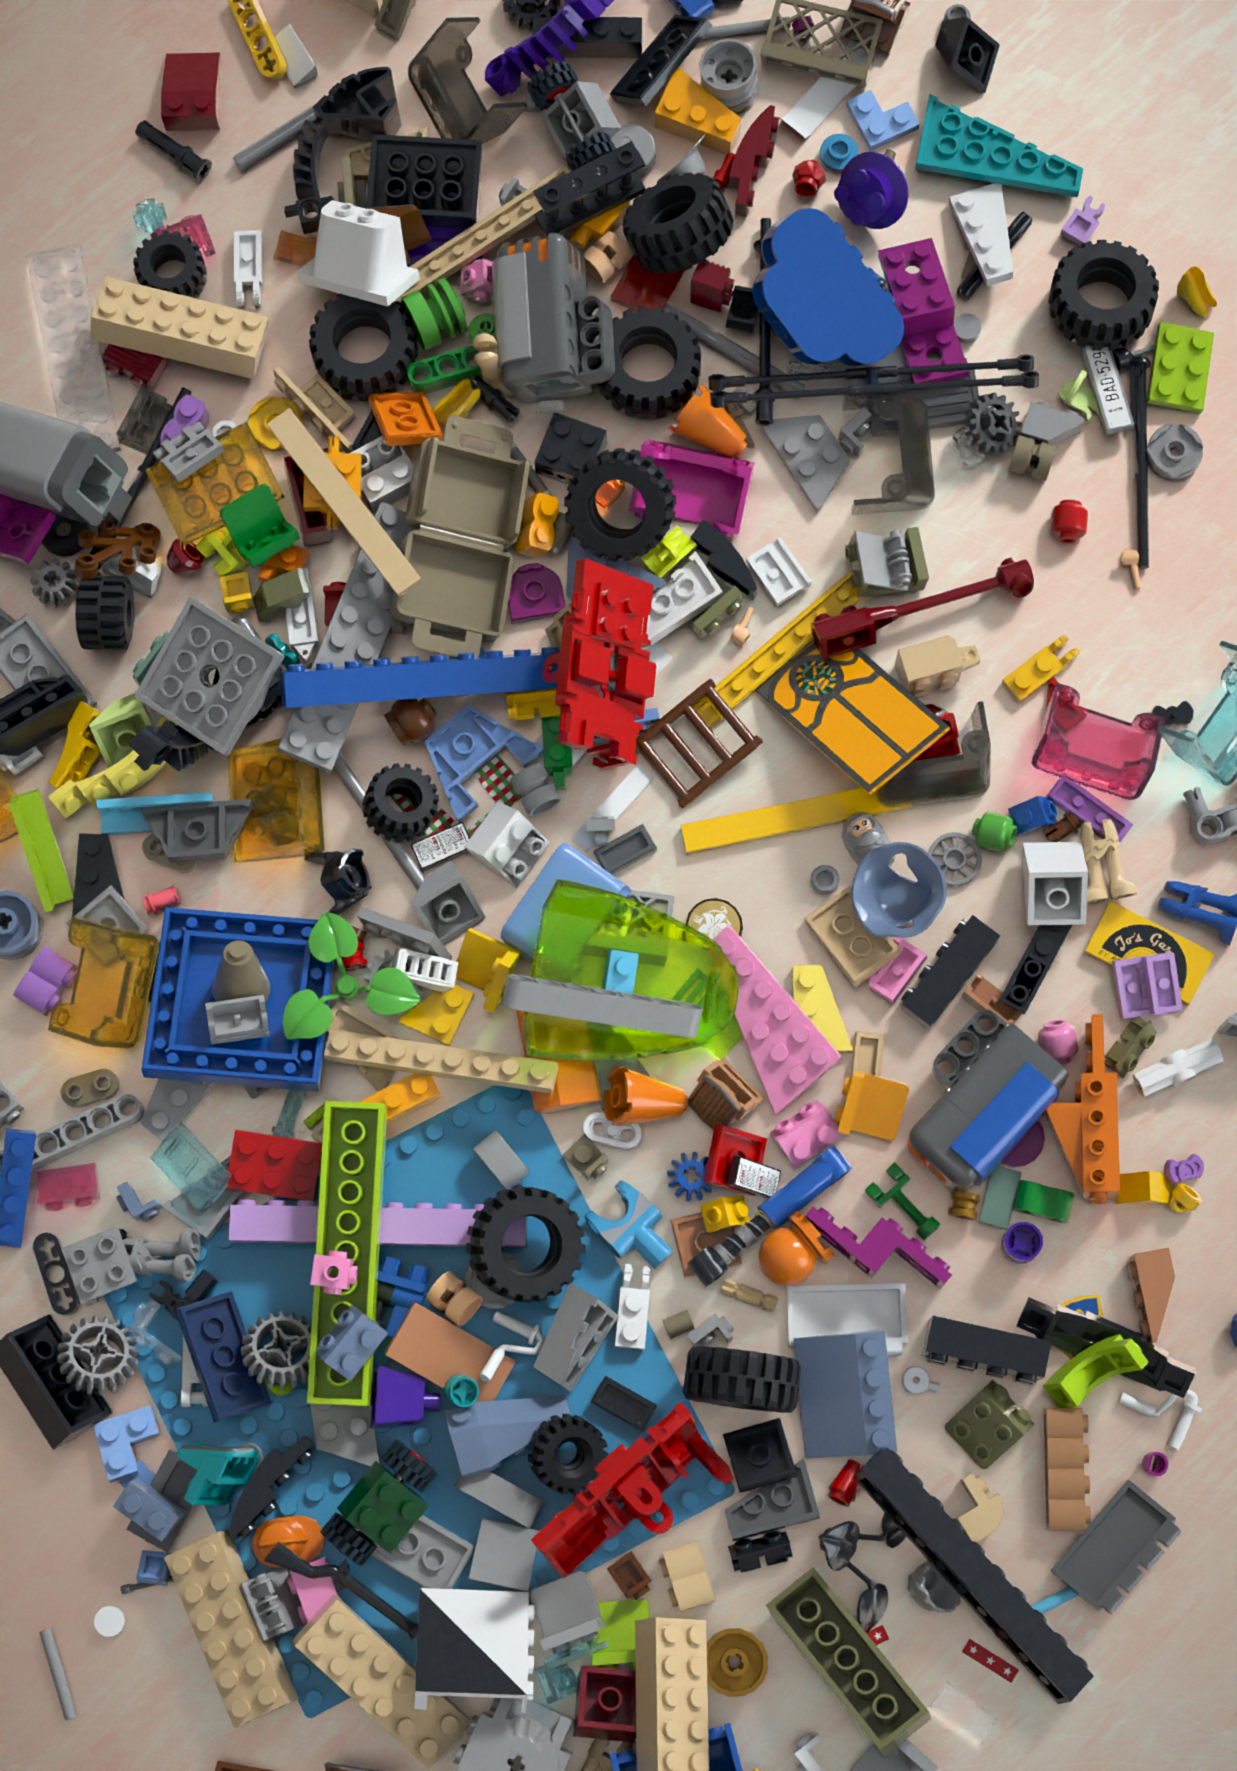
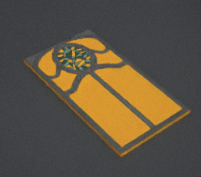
(853, 714)

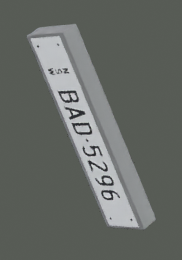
(1107, 389)

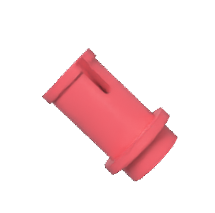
(160, 899)

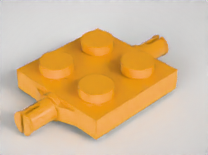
(349, 467)

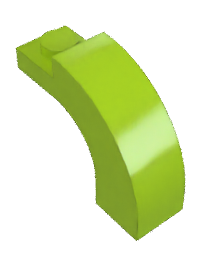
(1091, 1368)

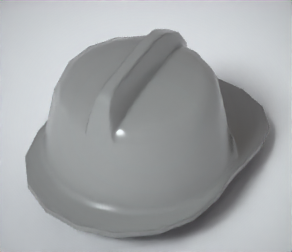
(691, 163)

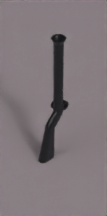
(287, 1559)

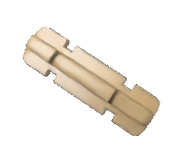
(749, 1295)

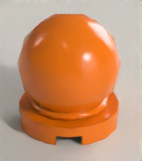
(791, 1253)

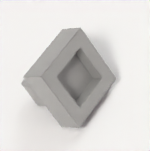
(600, 826)

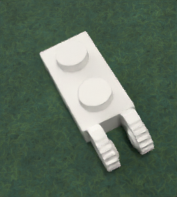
(248, 264)
(633, 1311)

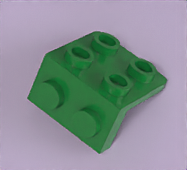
(258, 526)

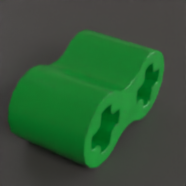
(1043, 1201)

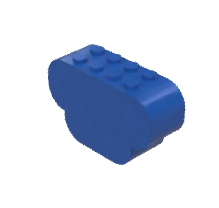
(823, 294)

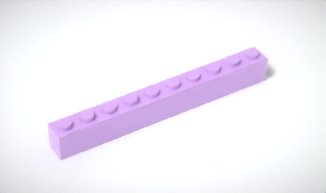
(399, 1225)

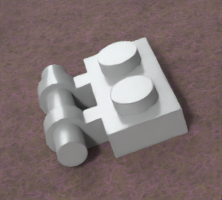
(188, 451)

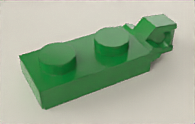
(556, 756)

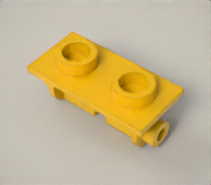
(525, 704)

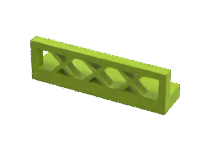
(41, 849)

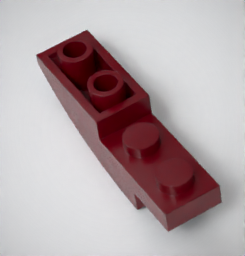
(750, 156)

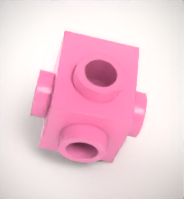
(477, 280)
(322, 1271)

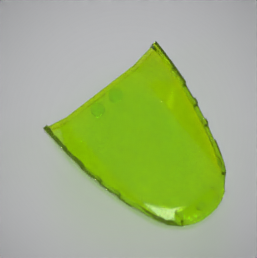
(672, 964)

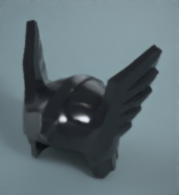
(343, 877)

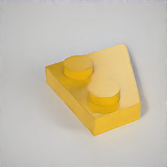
(439, 1014)

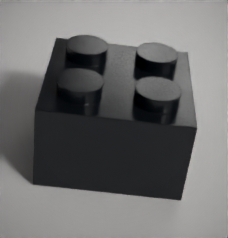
(568, 447)

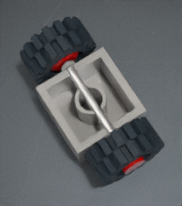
(574, 114)

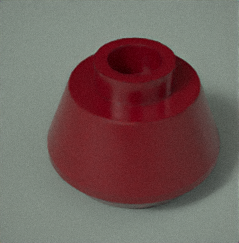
(184, 559)

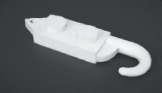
(302, 625)

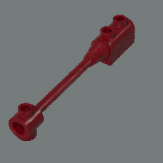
(858, 627)

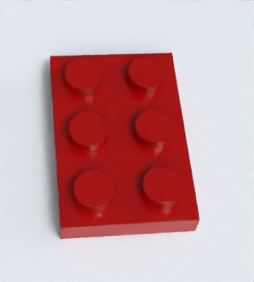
(274, 1165)

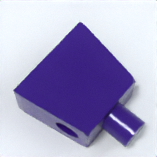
(399, 1398)

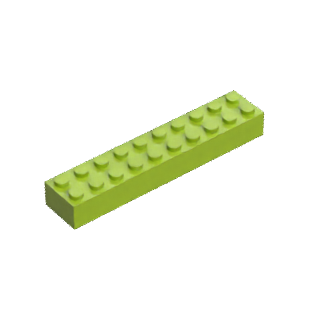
(350, 1224)

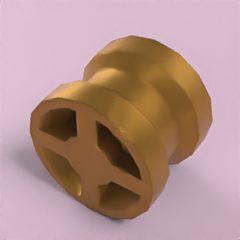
(964, 1205)

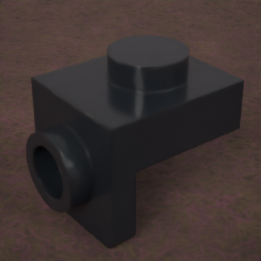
(742, 310)

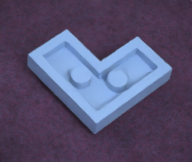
(879, 126)
(117, 1437)

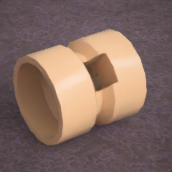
(608, 254)
(450, 1295)

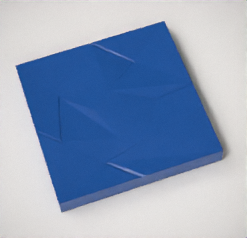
(186, 965)

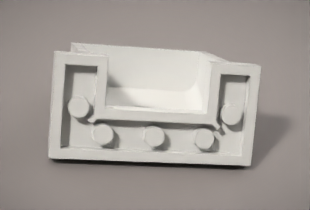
(359, 255)

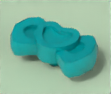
(290, 657)

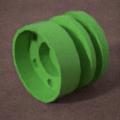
(435, 314)

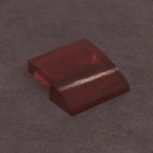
(644, 288)

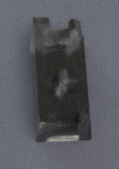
(143, 420)

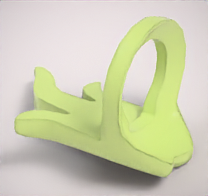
(1079, 396)

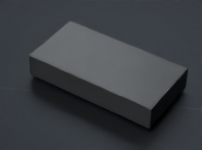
(625, 850)

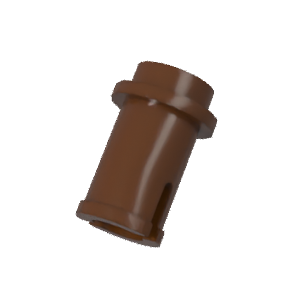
(1062, 828)

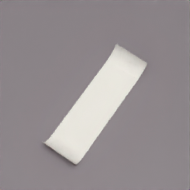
(821, 99)

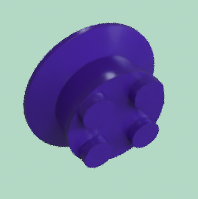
(872, 191)

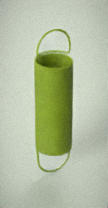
(315, 1117)

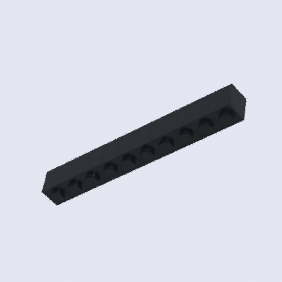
(974, 1576)

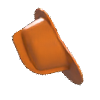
(297, 1533)

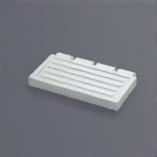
(848, 1309)

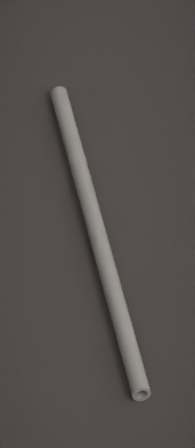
(358, 793)

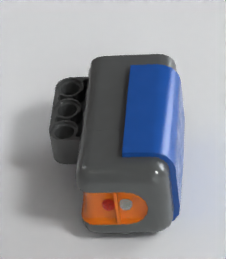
(988, 1102)

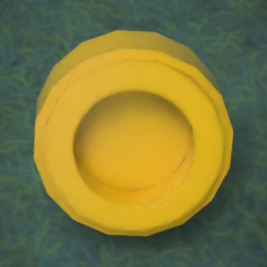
(1186, 1196)

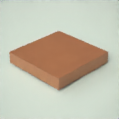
(693, 1238)

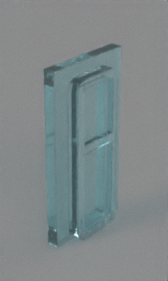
(191, 1167)

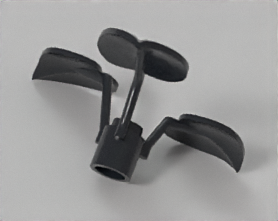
(841, 1545)

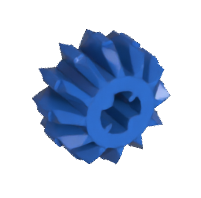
(682, 1181)

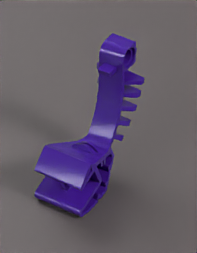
(505, 70)

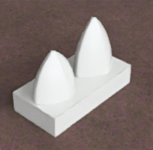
(145, 576)

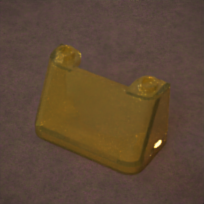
(108, 986)

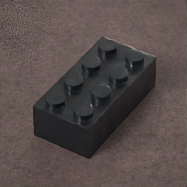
(987, 1349)

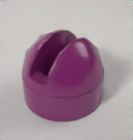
(799, 27)
(1159, 1466)

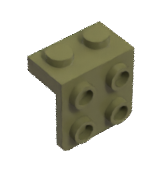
(710, 619)
(989, 1424)

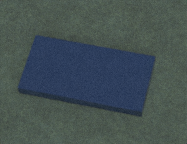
(214, 1343)

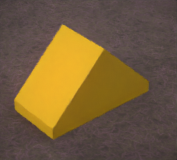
(1144, 1189)

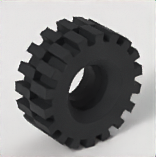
(581, 1469)

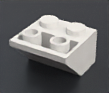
(384, 473)
(507, 843)

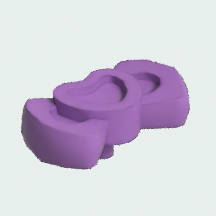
(1184, 1169)

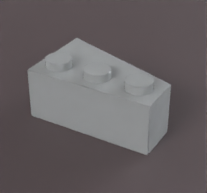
(574, 1337)

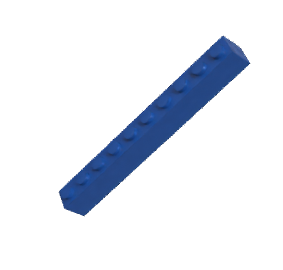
(414, 678)

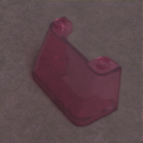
(1097, 747)

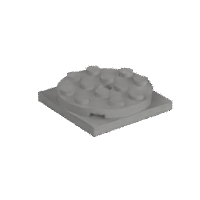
(180, 684)

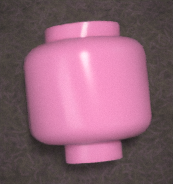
(1058, 1040)

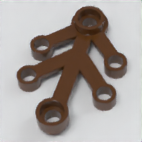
(143, 535)

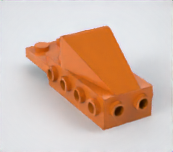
(1077, 1125)

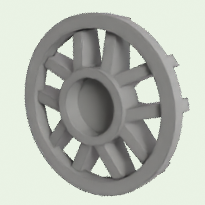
(955, 857)

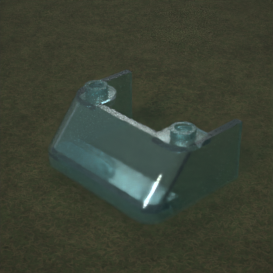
(1215, 745)

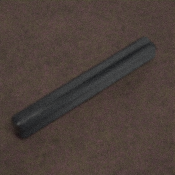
(975, 278)

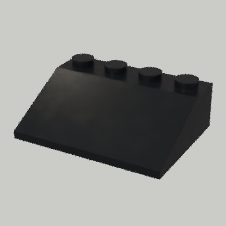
(429, 173)

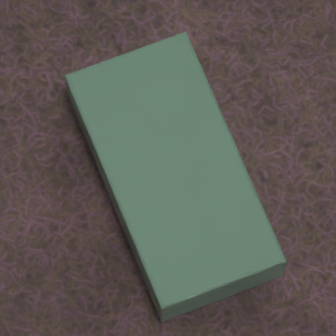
(1000, 1197)

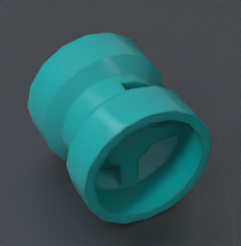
(465, 1394)

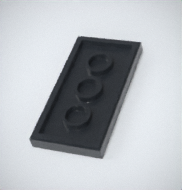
(660, 59)

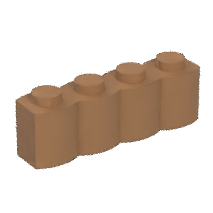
(1065, 1469)

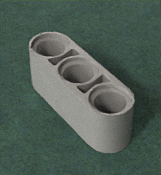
(502, 1496)

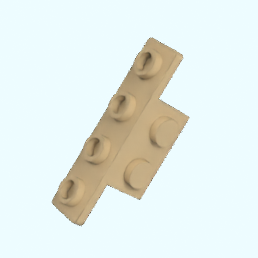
(322, 403)

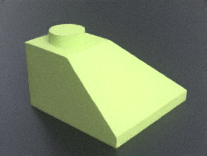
(118, 727)

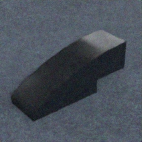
(724, 558)

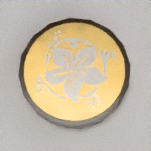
(713, 916)

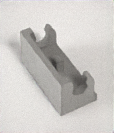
(237, 1019)

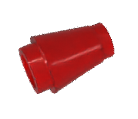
(844, 1487)

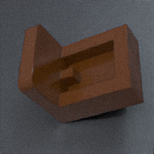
(630, 1576)

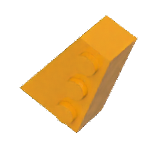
(694, 112)

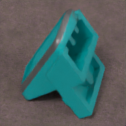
(217, 1471)

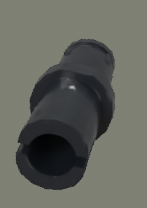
(494, 400)

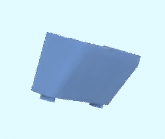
(565, 864)

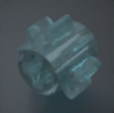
(149, 215)

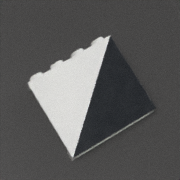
(474, 1645)

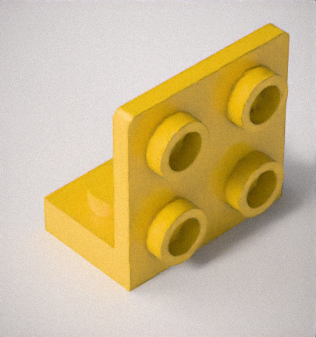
(486, 965)

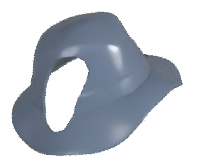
(890, 900)

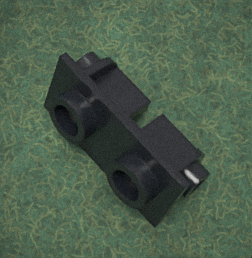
(772, 1545)

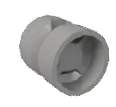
(534, 786)

